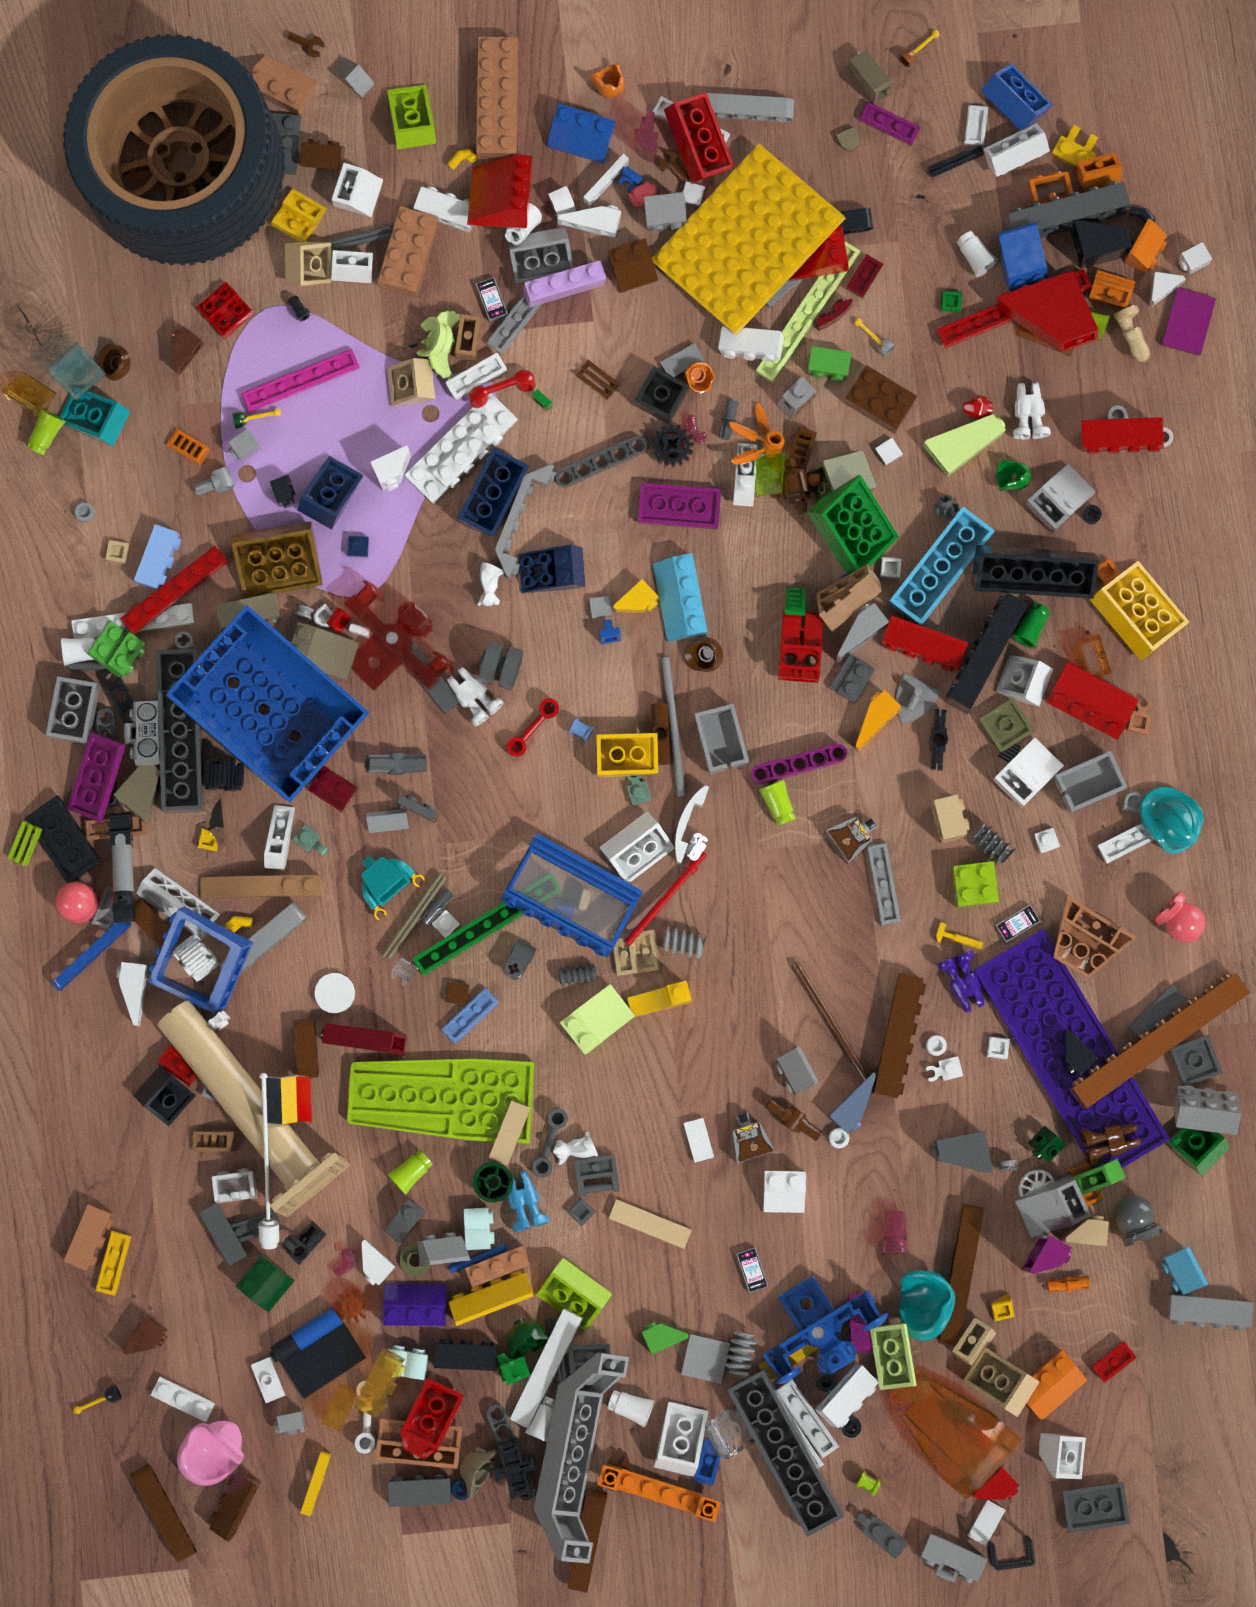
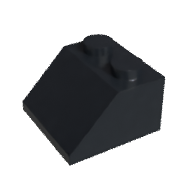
(164, 1095)

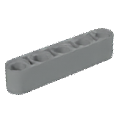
(752, 107)
(273, 933)

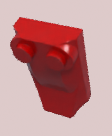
(430, 1419)

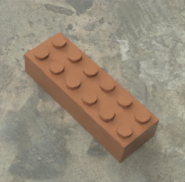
(497, 97)

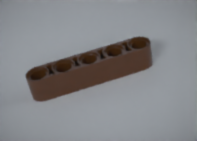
(163, 1513)
(591, 1521)

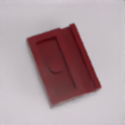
(332, 789)

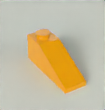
(880, 712)

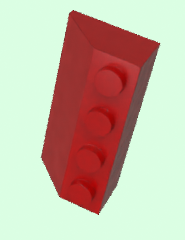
(698, 138)
(1122, 434)
(924, 644)
(1092, 700)

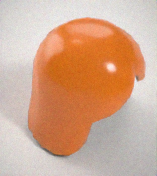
(606, 77)

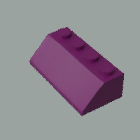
(1047, 1254)

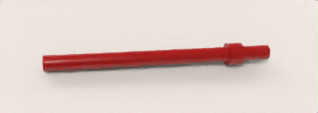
(690, 869)

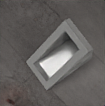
(354, 77)

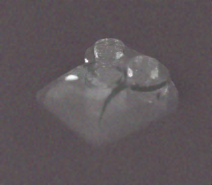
(728, 1433)

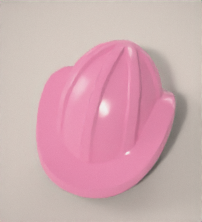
(210, 1452)

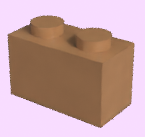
(468, 337)

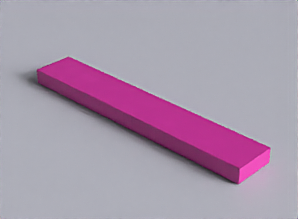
(300, 380)

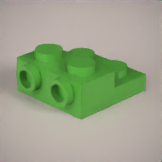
(116, 649)

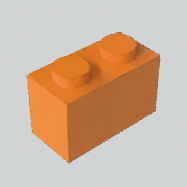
(1099, 171)

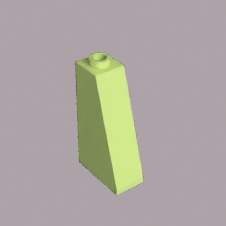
(963, 443)

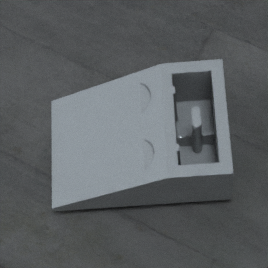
(1060, 498)
(1053, 1207)

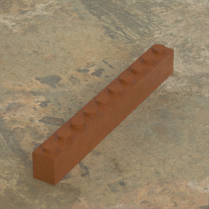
(1159, 1041)

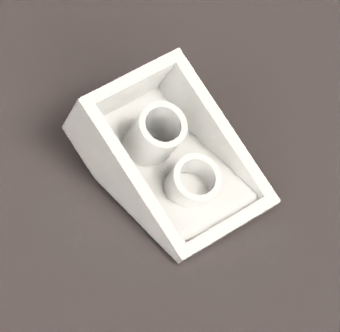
(681, 1439)

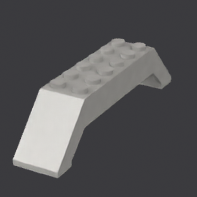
(570, 1453)

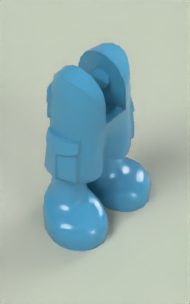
(525, 1196)

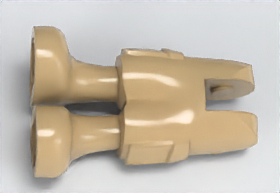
(1134, 336)

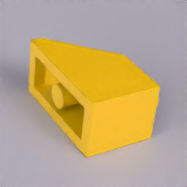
(637, 600)

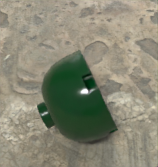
(491, 1182)
(525, 1336)

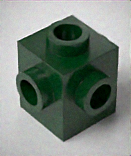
(1046, 1145)

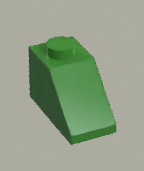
(1099, 1177)
(662, 1336)

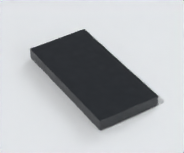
(64, 840)

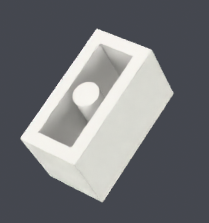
(352, 266)

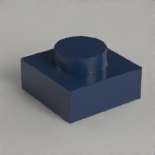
(358, 546)

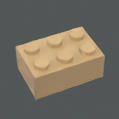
(1001, 1381)

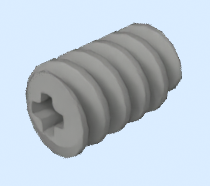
(683, 943)
(741, 1353)

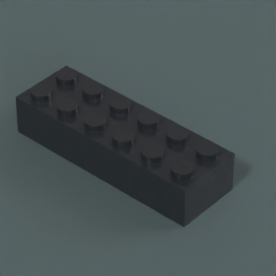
(1035, 571)
(988, 650)

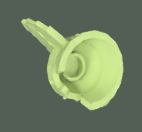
(439, 341)

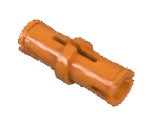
(1068, 1284)

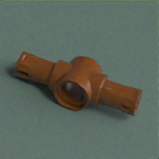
(793, 1119)

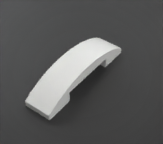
(697, 800)

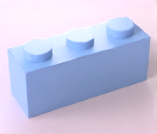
(157, 557)

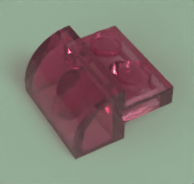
(645, 139)

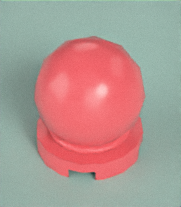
(76, 902)
(1182, 920)

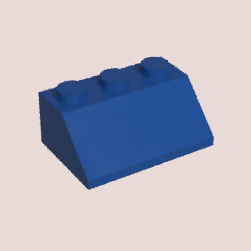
(1016, 97)
(581, 133)

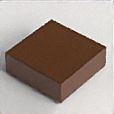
(457, 993)

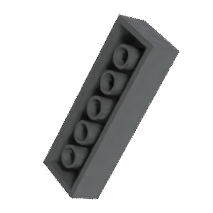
(1060, 214)

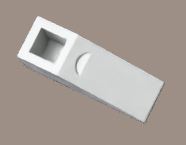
(745, 478)

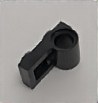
(300, 1246)

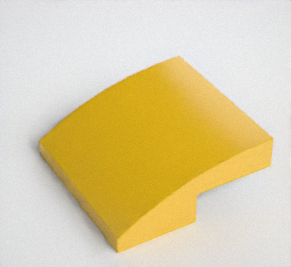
(298, 216)

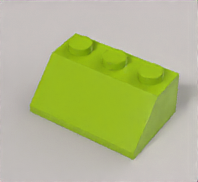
(574, 1291)

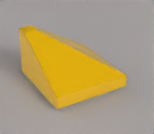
(1002, 1308)

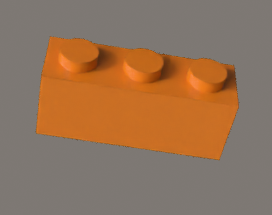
(1057, 1381)

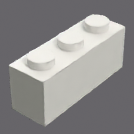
(1016, 150)
(445, 206)
(751, 344)
(847, 1396)

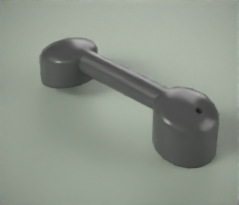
(542, 1166)

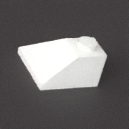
(1062, 1455)

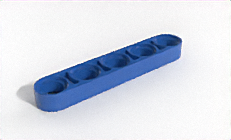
(90, 955)

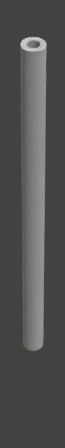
(673, 727)

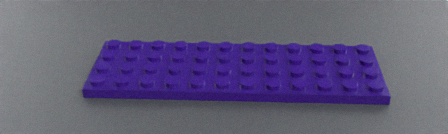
(1038, 1005)

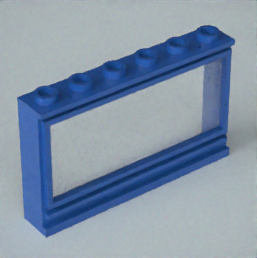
(571, 895)

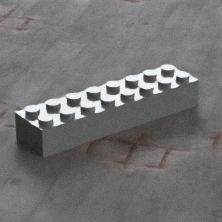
(178, 739)
(785, 1452)

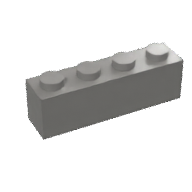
(1210, 1310)

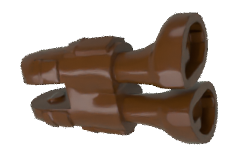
(1115, 1142)

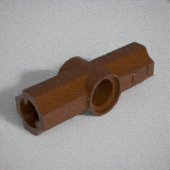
(659, 720)

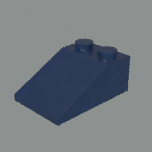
(329, 492)

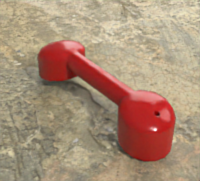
(522, 379)
(516, 746)

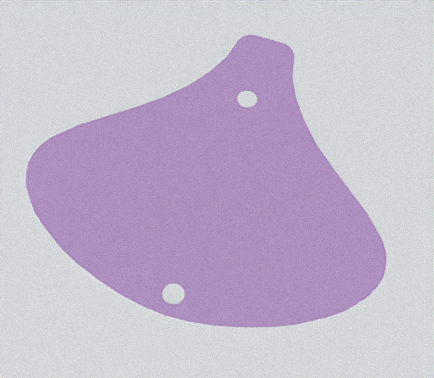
(337, 419)

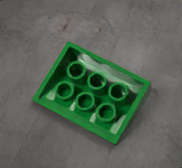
(853, 525)

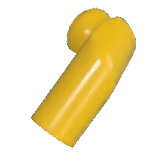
(238, 921)

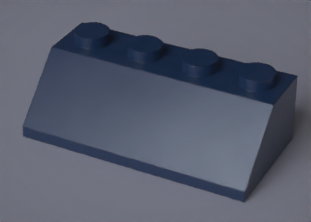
(492, 493)

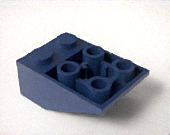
(552, 569)

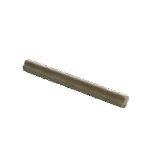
(414, 916)

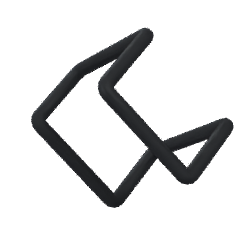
(1014, 1563)

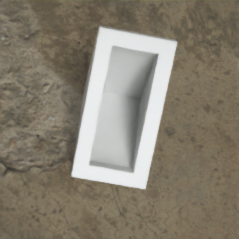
(1163, 285)

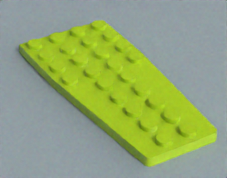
(440, 1096)

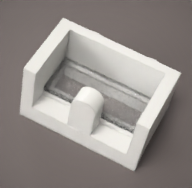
(234, 1186)

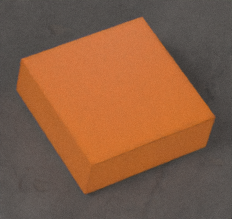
(1107, 572)

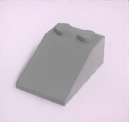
(866, 626)

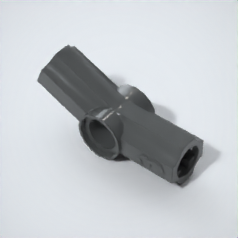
(395, 763)

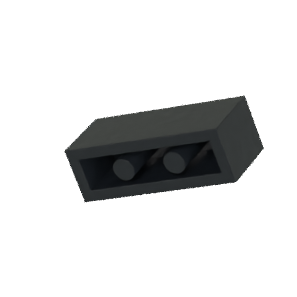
(466, 1355)

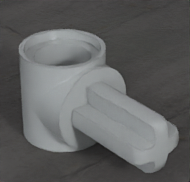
(220, 480)

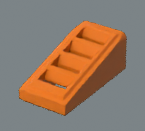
(201, 455)

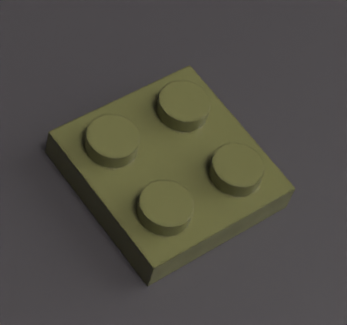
(1006, 725)

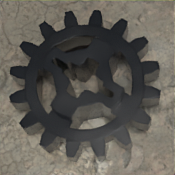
(665, 439)

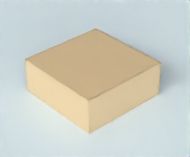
(117, 552)

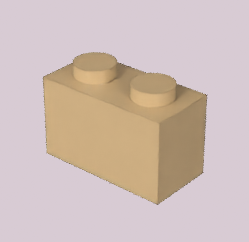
(973, 1341)

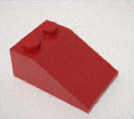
(827, 259)

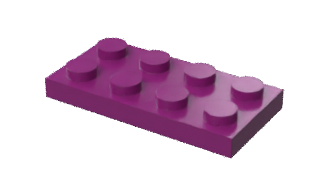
(679, 506)
(96, 777)

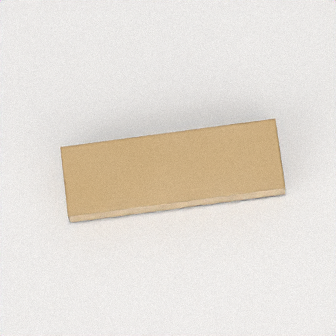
(509, 1133)

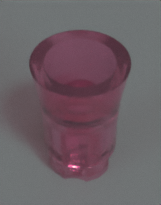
(895, 1233)

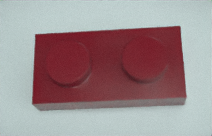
(864, 276)

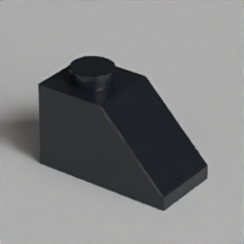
(1076, 1054)

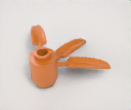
(771, 444)

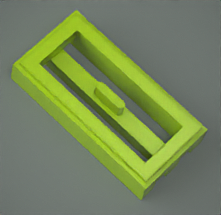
(12, 855)

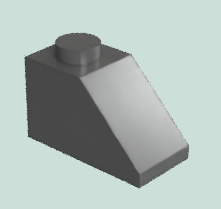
(404, 1221)

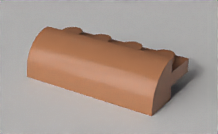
(391, 1447)

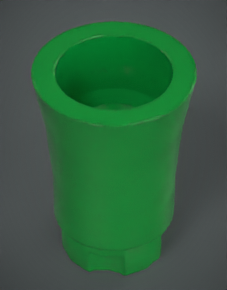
(1031, 626)

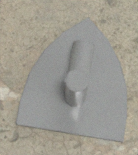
(915, 698)

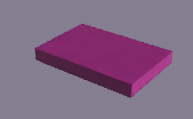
(1188, 321)

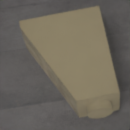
(870, 76)
(140, 791)

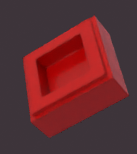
(338, 620)

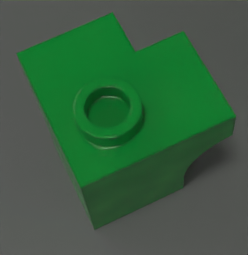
(512, 1368)

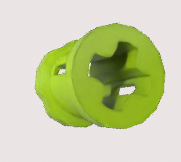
(868, 1483)

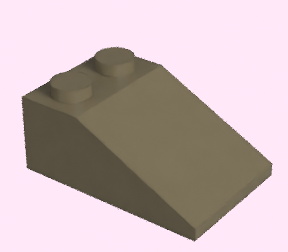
(326, 650)

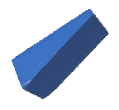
(707, 1465)

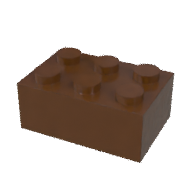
(880, 399)

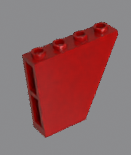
(1052, 311)

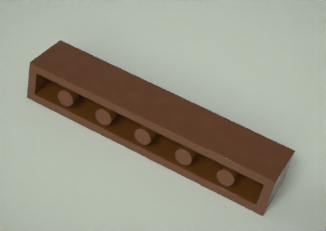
(898, 1036)

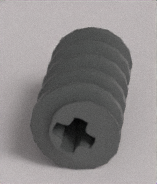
(992, 845)

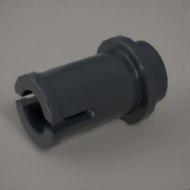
(298, 308)

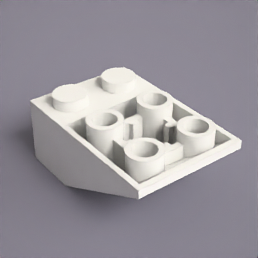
(1028, 772)

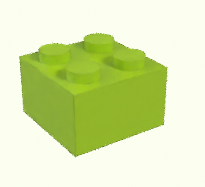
(975, 884)

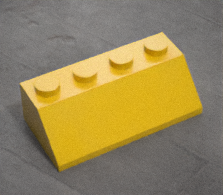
(492, 1298)

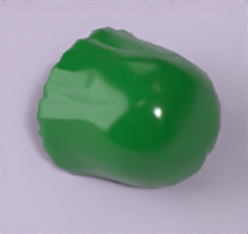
(1004, 473)

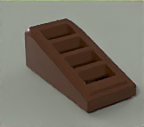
(808, 433)

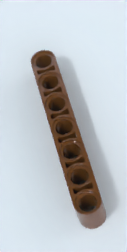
(962, 1270)

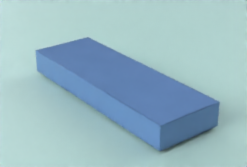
(470, 1015)

